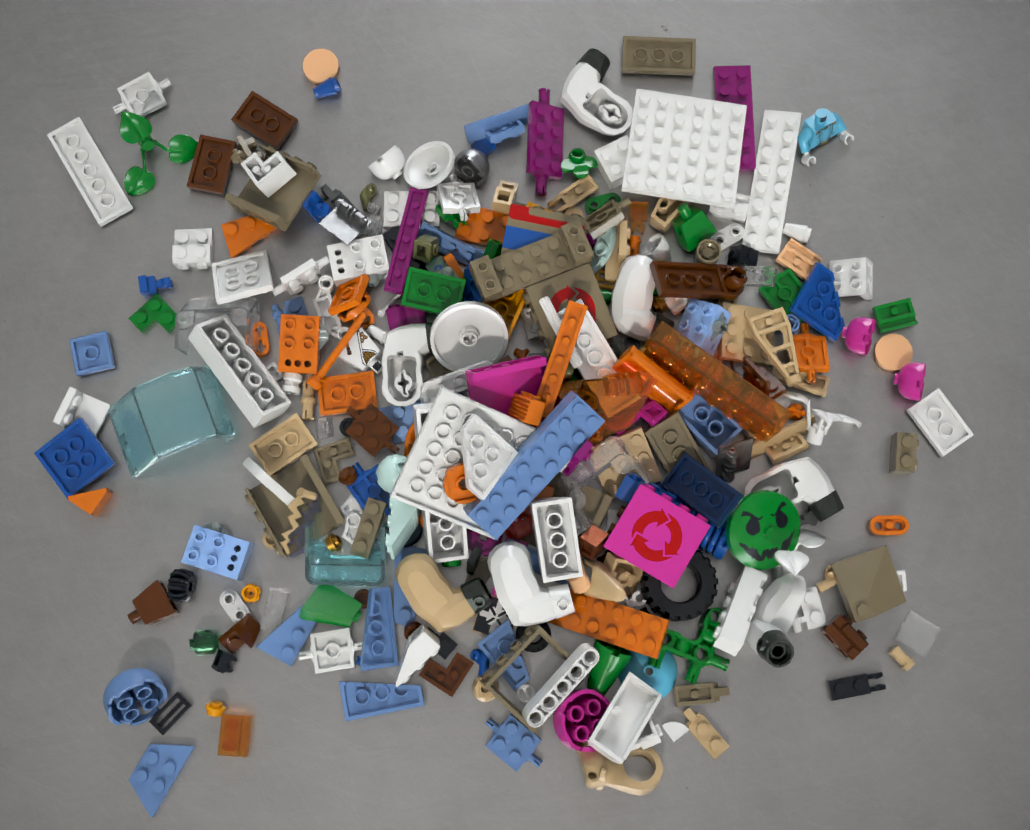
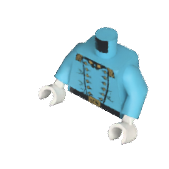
(819, 130)

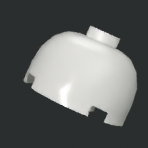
(389, 164)

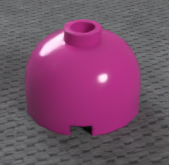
(859, 335)
(911, 380)

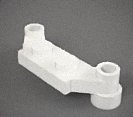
(322, 304)

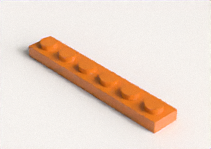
(561, 354)

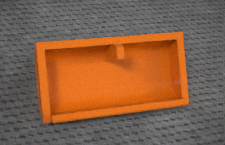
(667, 391)

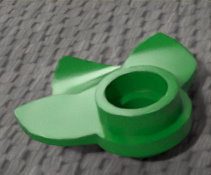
(578, 163)

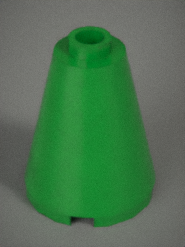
(608, 668)

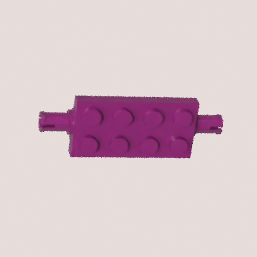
(544, 141)

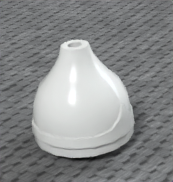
(657, 248)

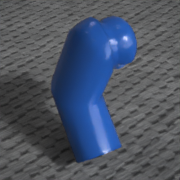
(481, 659)

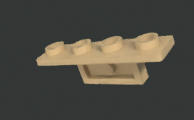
(619, 252)
(785, 443)

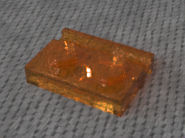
(234, 735)

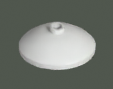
(429, 165)

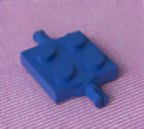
(367, 486)

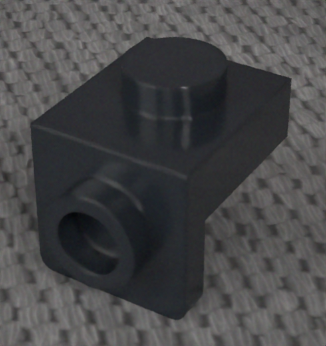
(742, 256)

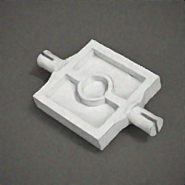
(142, 95)
(458, 198)
(301, 276)
(332, 650)

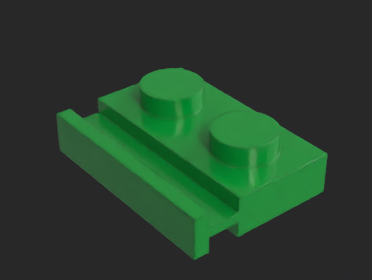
(894, 315)

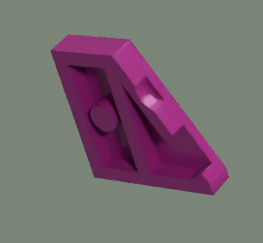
(583, 453)

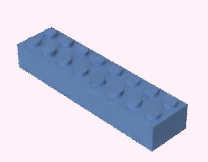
(536, 464)

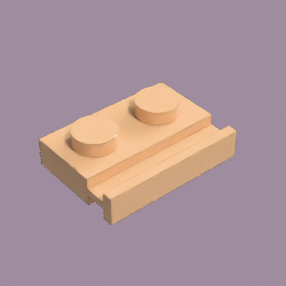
(798, 259)

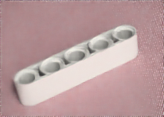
(558, 695)

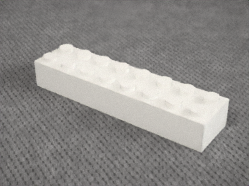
(443, 538)

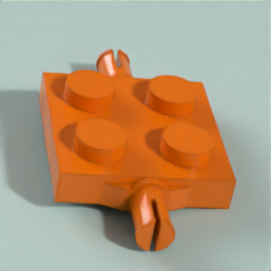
(811, 353)

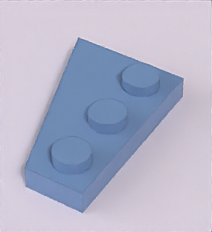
(498, 643)

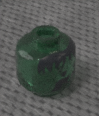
(204, 642)

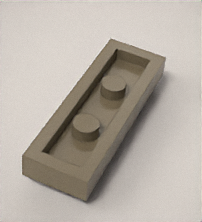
(368, 528)

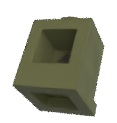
(429, 249)

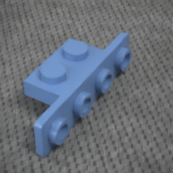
(499, 126)

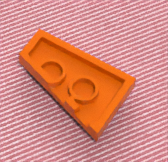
(245, 232)

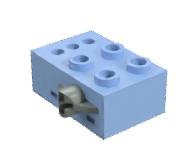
(704, 324)
(217, 551)

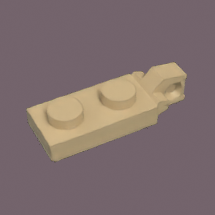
(705, 733)

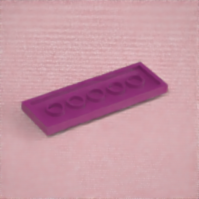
(734, 85)

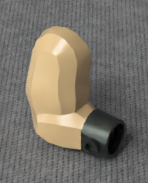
(434, 596)

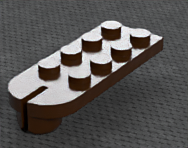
(698, 280)

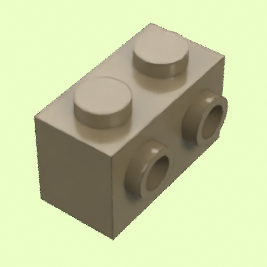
(903, 453)

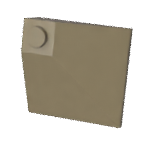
(868, 584)

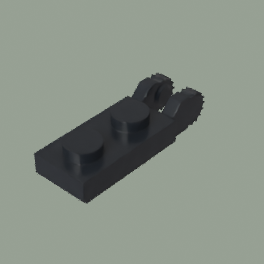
(853, 686)

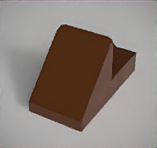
(242, 632)

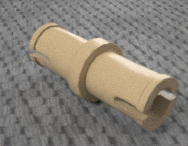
(307, 402)

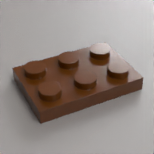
(264, 120)
(211, 165)

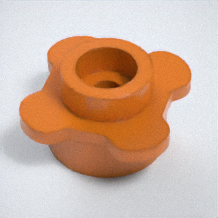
(797, 411)

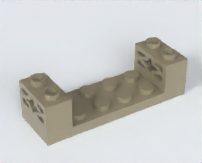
(531, 263)

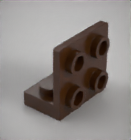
(762, 378)

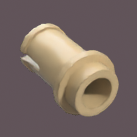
(902, 658)

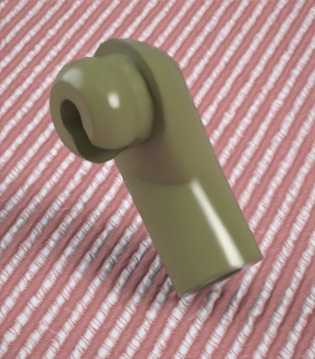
(367, 194)

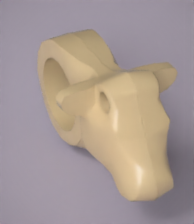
(602, 772)

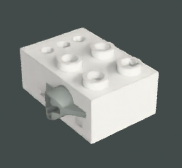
(359, 258)

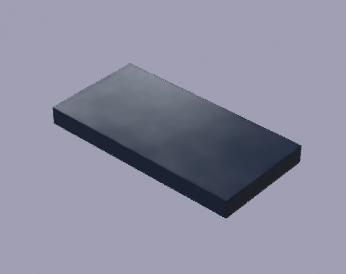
(702, 490)

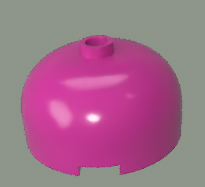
(578, 717)

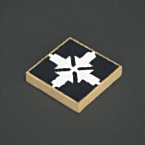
(490, 618)

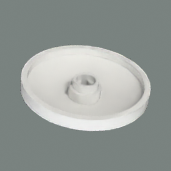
(468, 335)

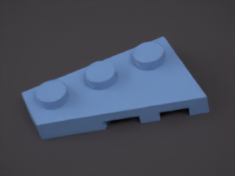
(288, 638)

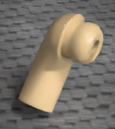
(828, 582)

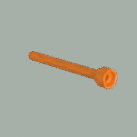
(316, 380)

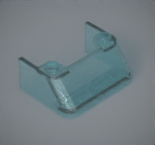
(343, 569)

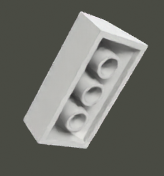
(556, 538)

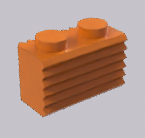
(527, 408)

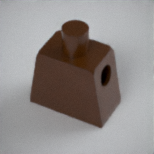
(153, 605)

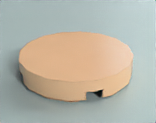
(320, 65)
(893, 352)

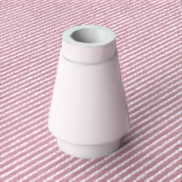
(798, 232)

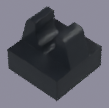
(221, 661)

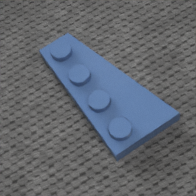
(403, 612)
(379, 637)
(373, 699)

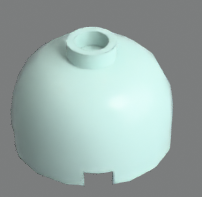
(389, 470)

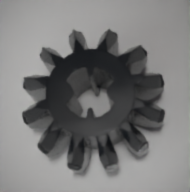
(181, 585)

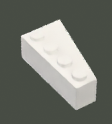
(738, 610)

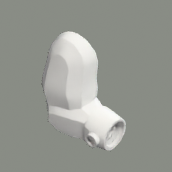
(520, 590)

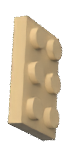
(283, 445)

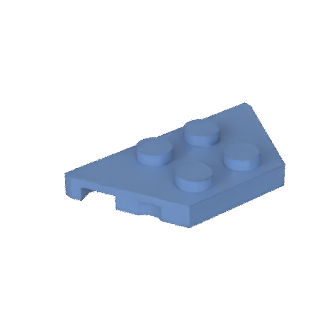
(158, 773)

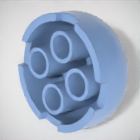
(128, 688)

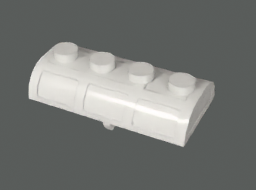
(624, 719)

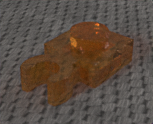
(638, 213)

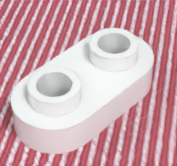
(728, 237)
(235, 606)

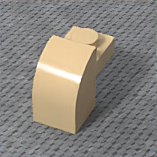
(504, 196)

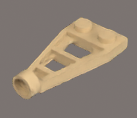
(768, 323)

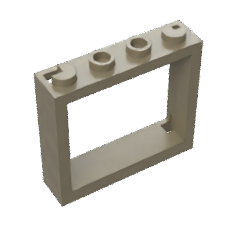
(506, 659)

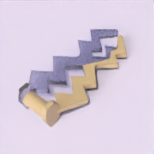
(298, 529)

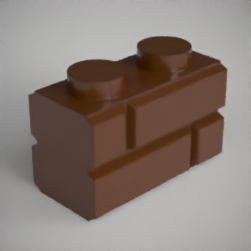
(845, 637)

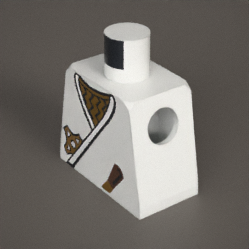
(362, 353)

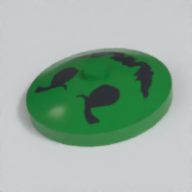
(761, 527)

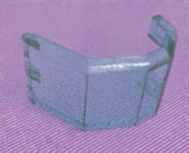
(169, 417)

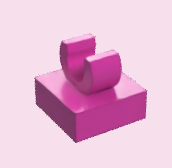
(653, 413)

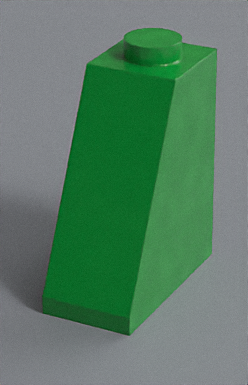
(331, 606)

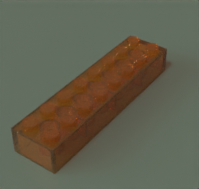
(715, 383)

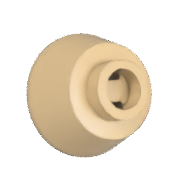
(485, 696)

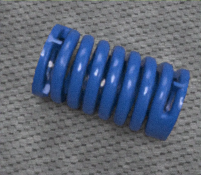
(717, 534)

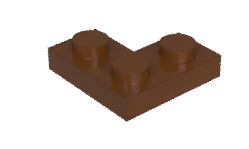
(447, 679)

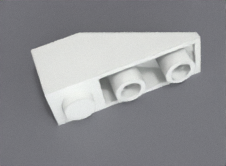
(418, 649)

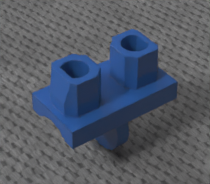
(316, 207)

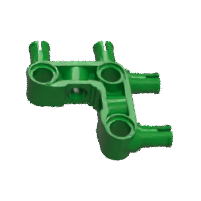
(688, 648)

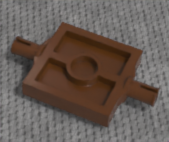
(372, 430)

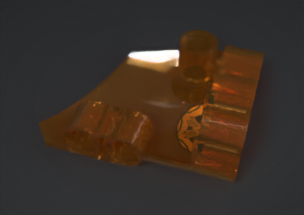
(613, 397)

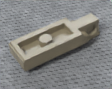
(698, 693)

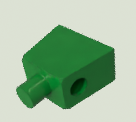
(692, 227)

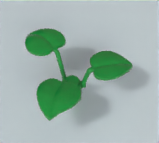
(137, 129)

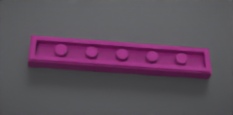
(404, 245)

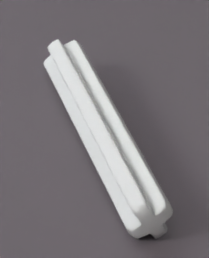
(555, 322)

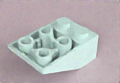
(401, 525)

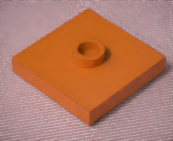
(348, 294)

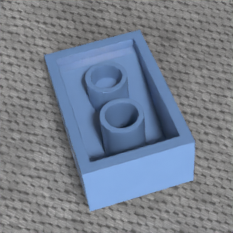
(708, 425)

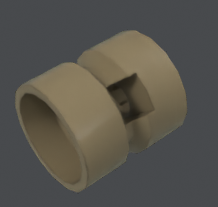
(707, 252)

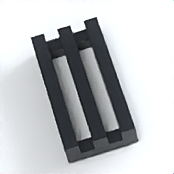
(158, 726)

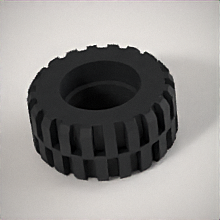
(696, 604)

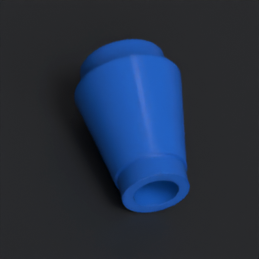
(327, 88)

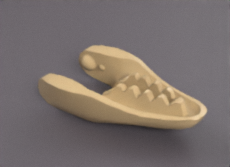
(603, 583)

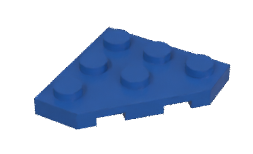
(819, 303)

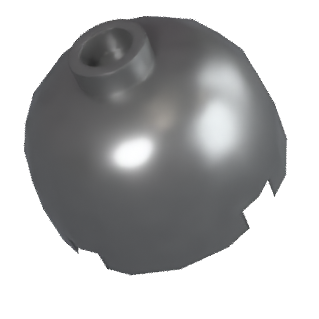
(471, 166)

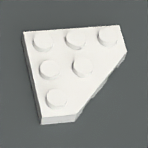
(484, 456)

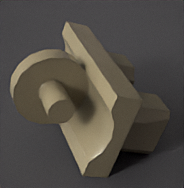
(245, 147)

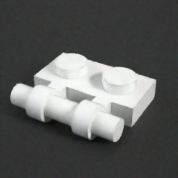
(811, 610)

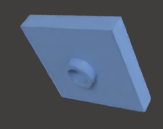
(92, 353)

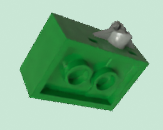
(432, 290)

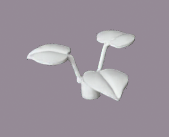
(817, 431)
(795, 560)

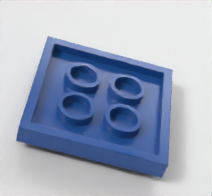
(75, 458)

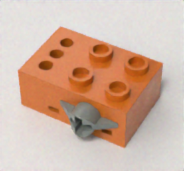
(301, 343)

